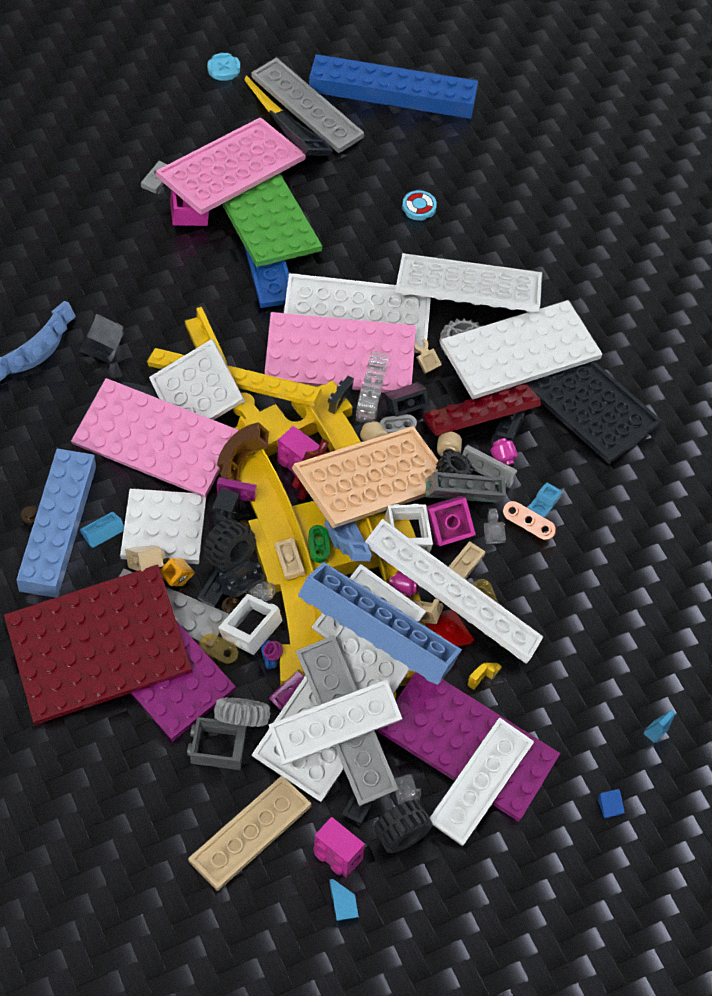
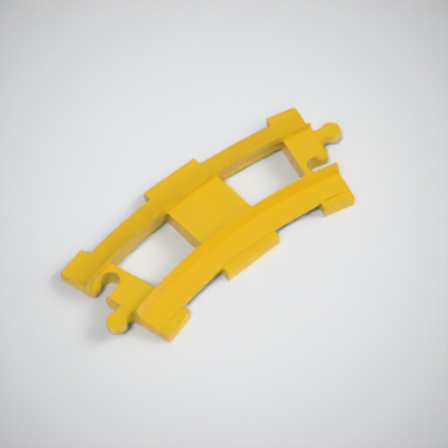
(281, 521)

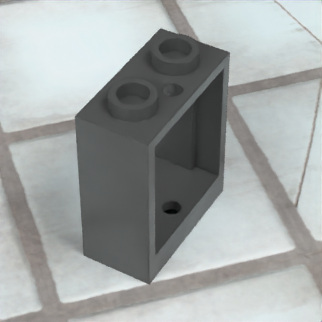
(216, 726)

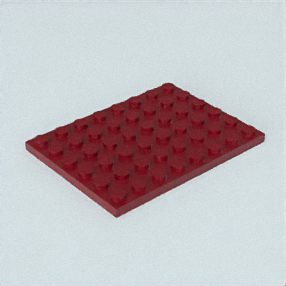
(97, 644)

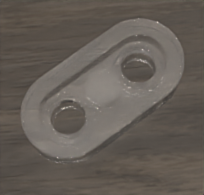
(262, 591)

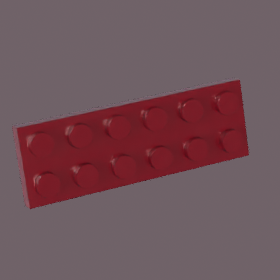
(481, 409)

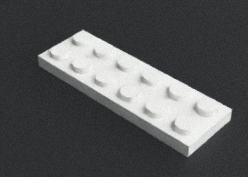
(335, 722)
(480, 781)

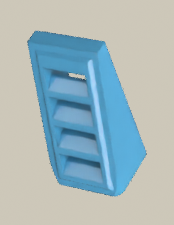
(659, 726)

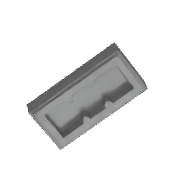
(151, 182)

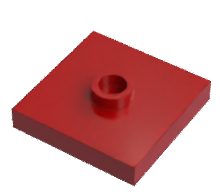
(451, 628)

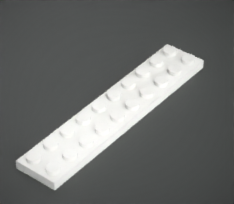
(454, 591)

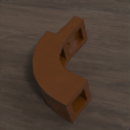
(239, 447)

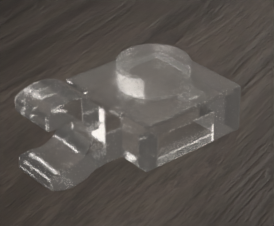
(494, 530)

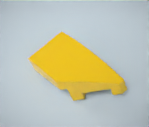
(486, 669)

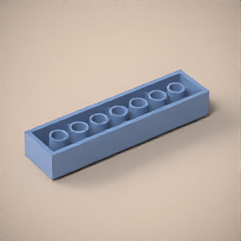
(56, 523)
(379, 623)

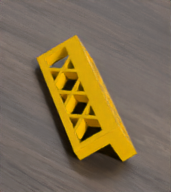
(201, 331)

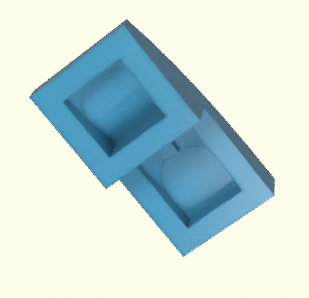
(545, 500)

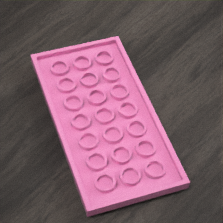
(230, 165)
(329, 349)
(154, 437)

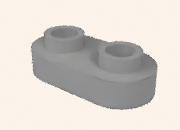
(398, 423)

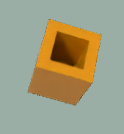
(176, 572)

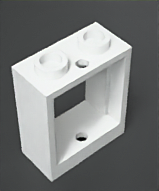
(411, 512)
(252, 642)

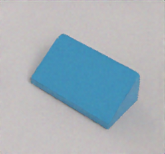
(102, 529)

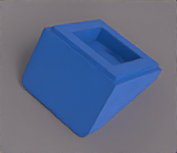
(611, 803)

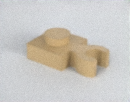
(428, 358)

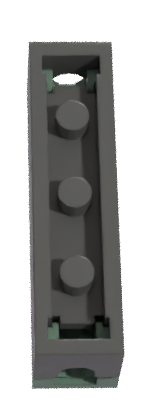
(468, 486)

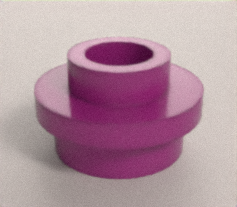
(273, 650)

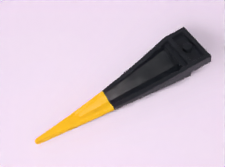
(299, 135)

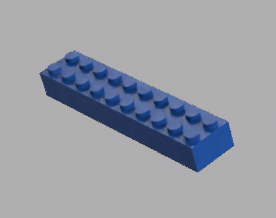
(393, 86)

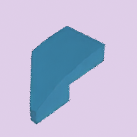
(343, 900)

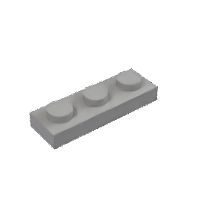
(489, 466)

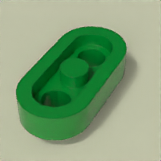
(319, 545)

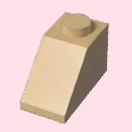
(144, 557)

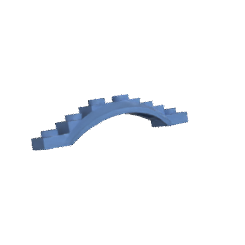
(40, 346)
(349, 541)

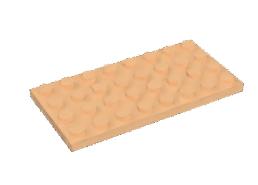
(368, 476)

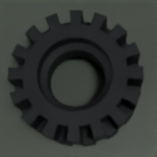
(454, 463)

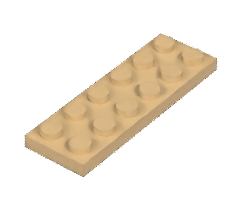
(249, 833)

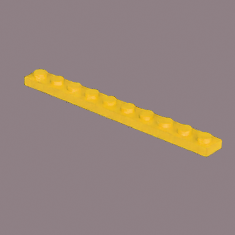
(252, 380)

